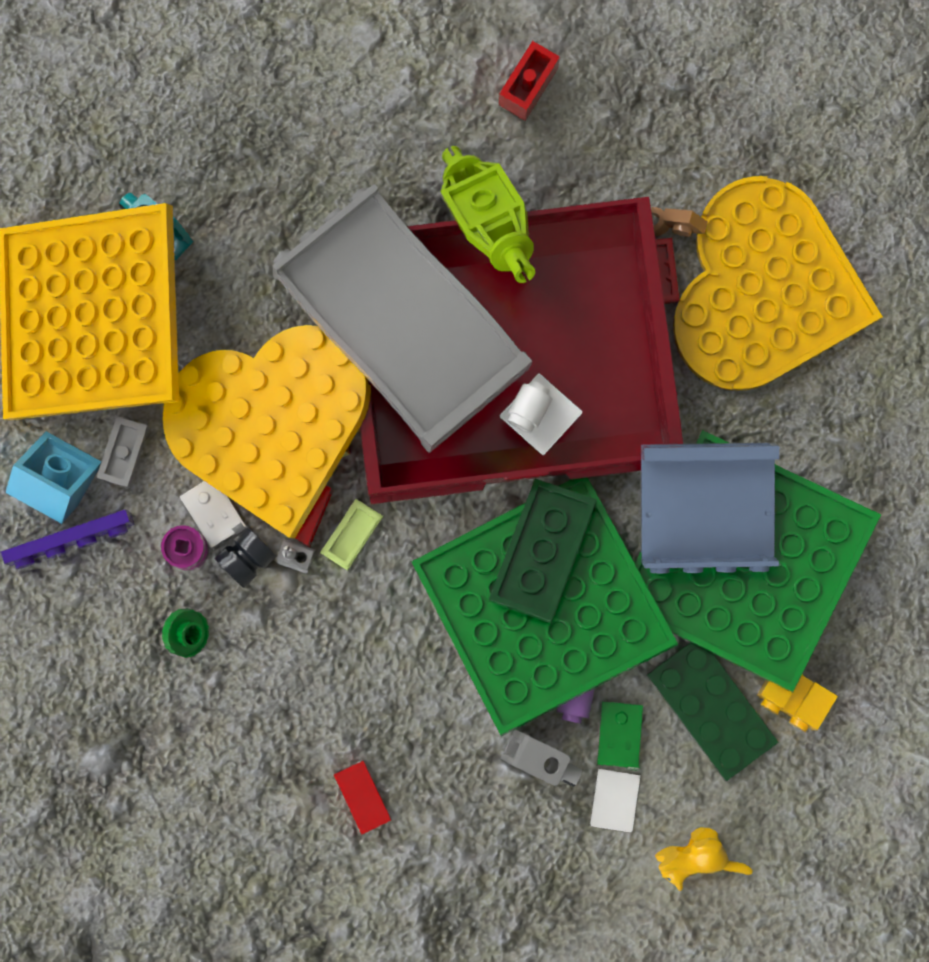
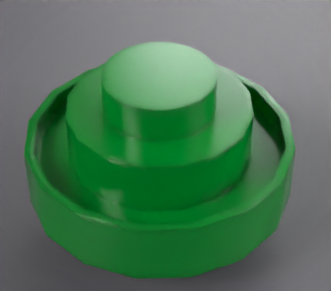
(185, 633)

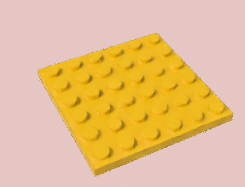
(88, 313)

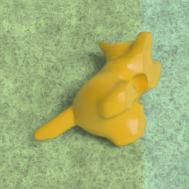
(701, 855)

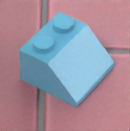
(52, 477)

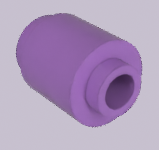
(577, 708)

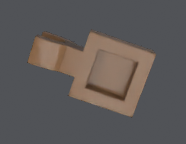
(682, 221)

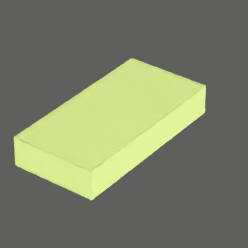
(351, 534)

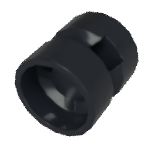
(245, 557)

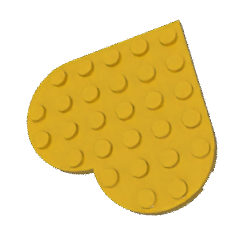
(768, 289)
(269, 422)

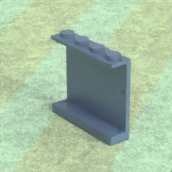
(708, 506)

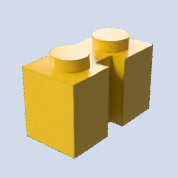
(805, 706)

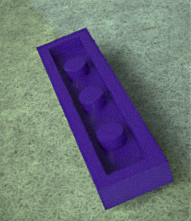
(55, 544)

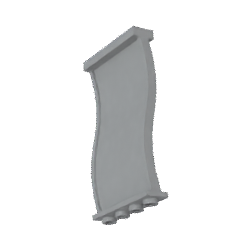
(400, 317)

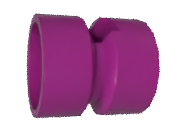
(185, 548)

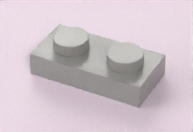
(123, 452)

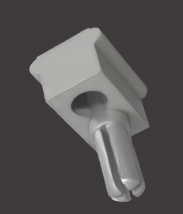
(289, 552)

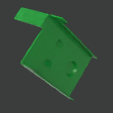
(620, 735)

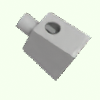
(531, 755)

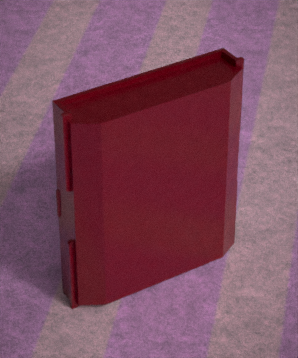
(590, 329)

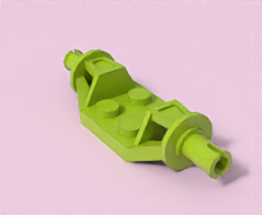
(488, 211)

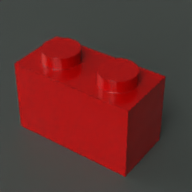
(529, 80)

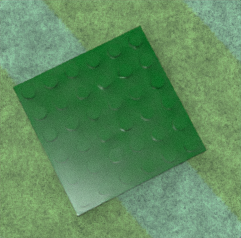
(774, 616)
(532, 666)

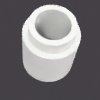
(529, 406)

